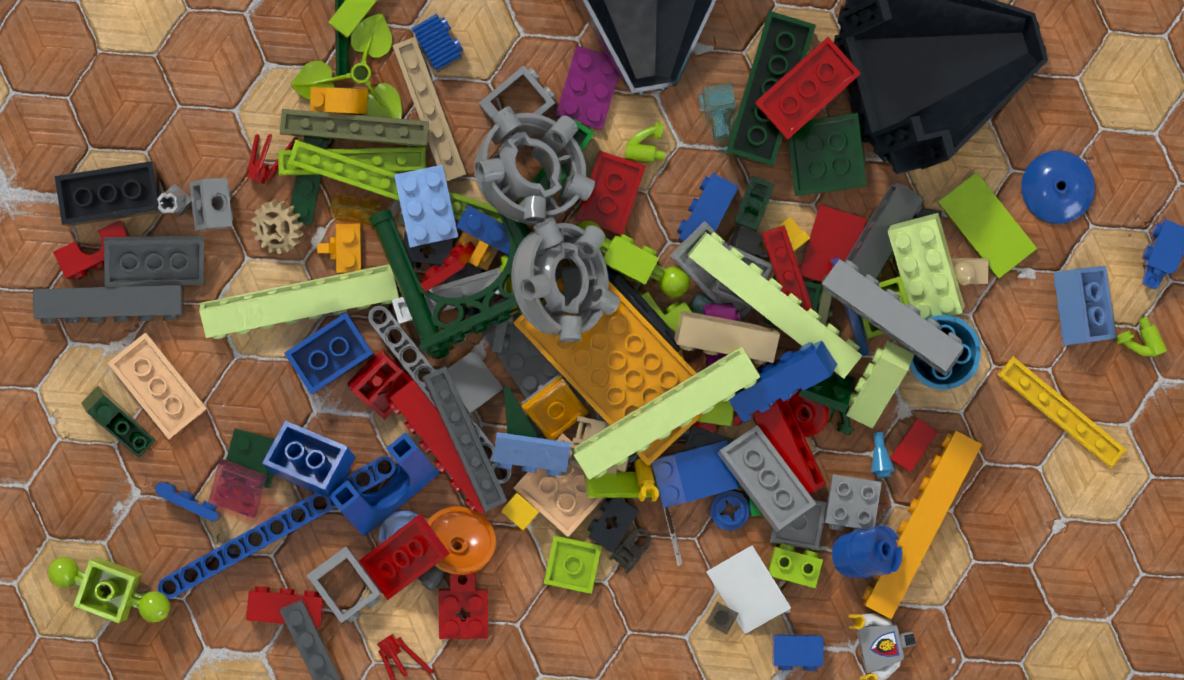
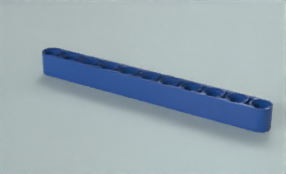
(268, 535)

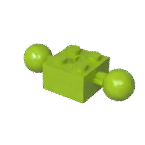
(641, 264)
(94, 597)

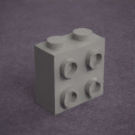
(852, 502)

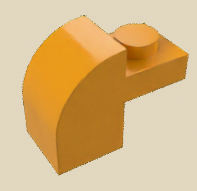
(339, 100)
(483, 253)

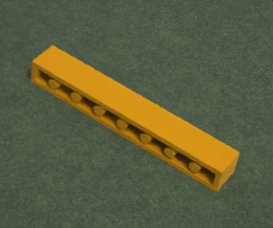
(924, 520)

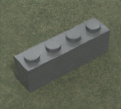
(874, 244)

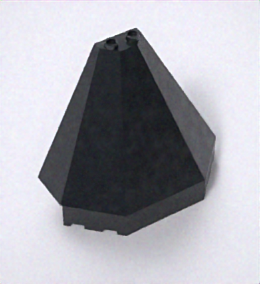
(647, 38)
(934, 71)

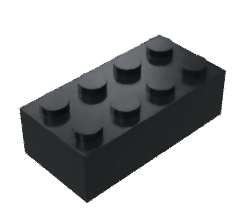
(108, 193)

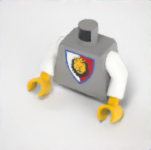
(880, 645)

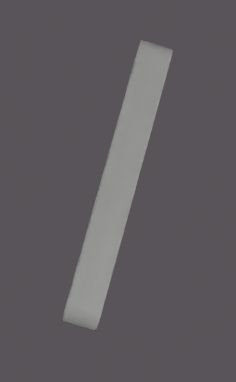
(420, 363)

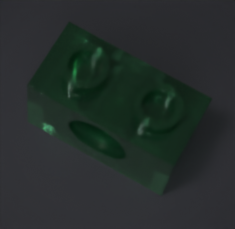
(754, 203)

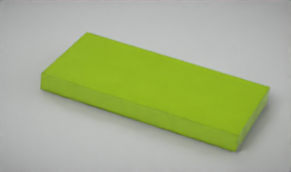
(987, 225)

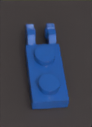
(186, 500)

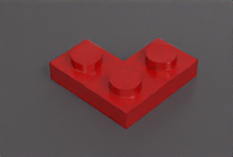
(453, 263)

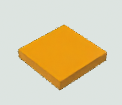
(554, 408)

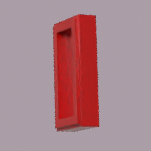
(913, 445)

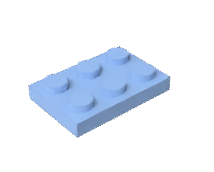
(426, 205)

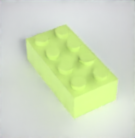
(926, 266)

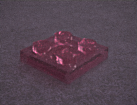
(237, 488)

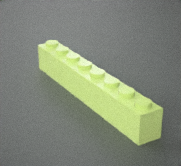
(298, 301)
(770, 301)
(666, 413)

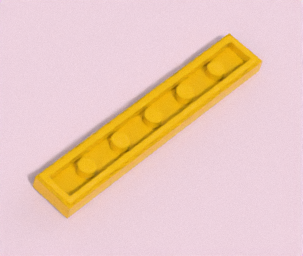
(1061, 412)

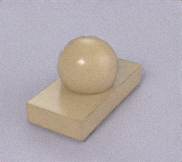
(971, 270)

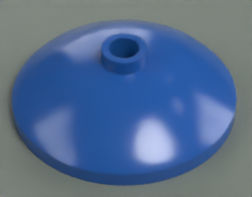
(1041, 192)

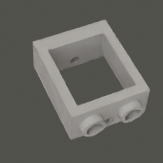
(532, 77)
(369, 601)

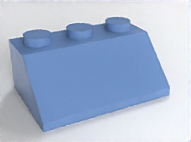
(1084, 305)
(531, 453)

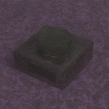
(721, 618)

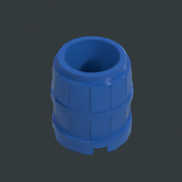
(867, 552)

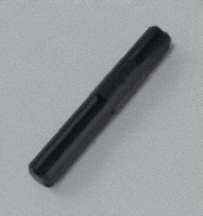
(645, 309)

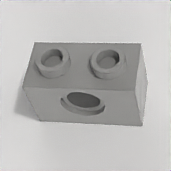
(202, 195)

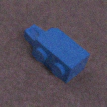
(1164, 253)

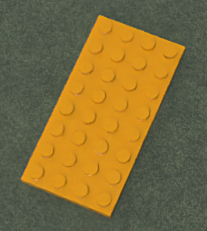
(617, 365)

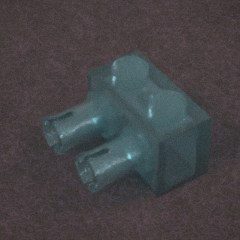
(716, 103)

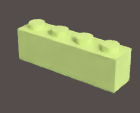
(879, 383)

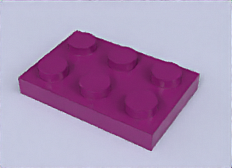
(588, 88)

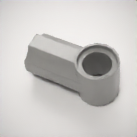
(174, 201)

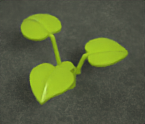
(373, 39)

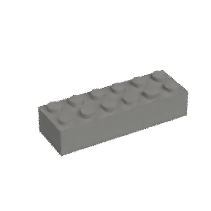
(893, 317)

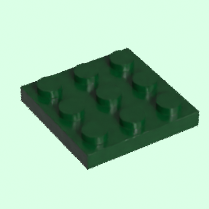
(828, 155)

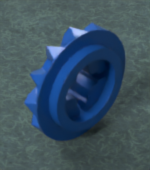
(740, 515)

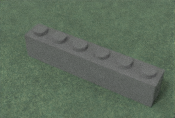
(108, 302)

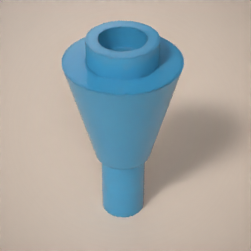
(881, 460)

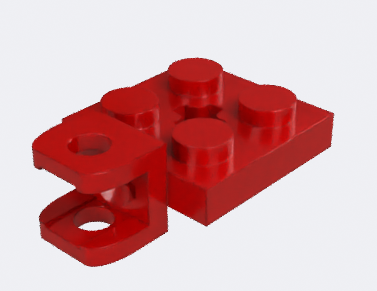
(459, 595)

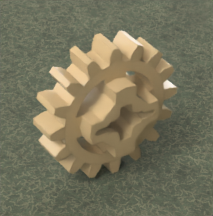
(274, 226)

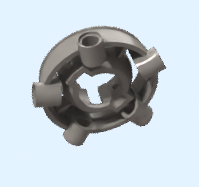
(503, 183)
(585, 284)

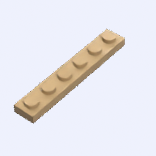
(429, 108)

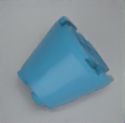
(965, 365)

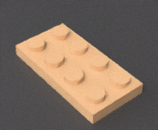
(157, 385)

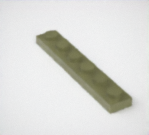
(354, 128)

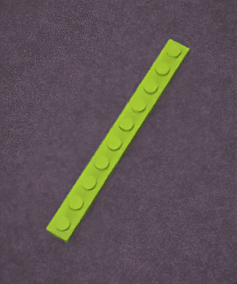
(368, 176)

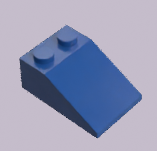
(692, 474)

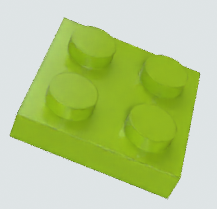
(572, 564)

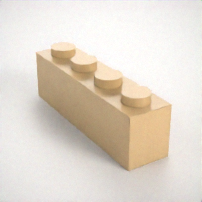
(726, 336)

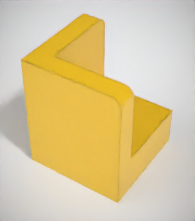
(796, 235)
(520, 511)

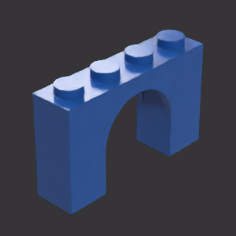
(370, 509)

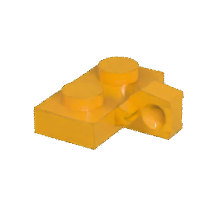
(344, 248)

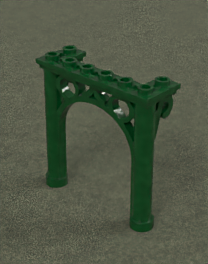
(436, 342)

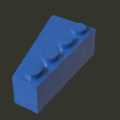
(784, 378)

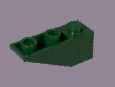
(117, 421)

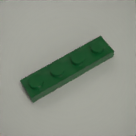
(307, 188)

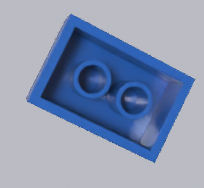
(329, 353)
(308, 459)

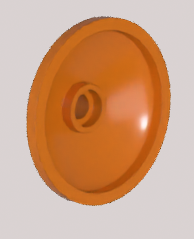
(468, 531)

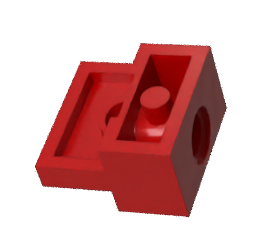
(378, 381)

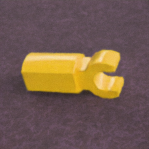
(645, 480)

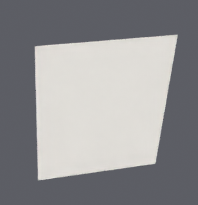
(748, 589)

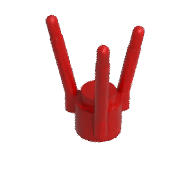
(258, 169)
(390, 649)

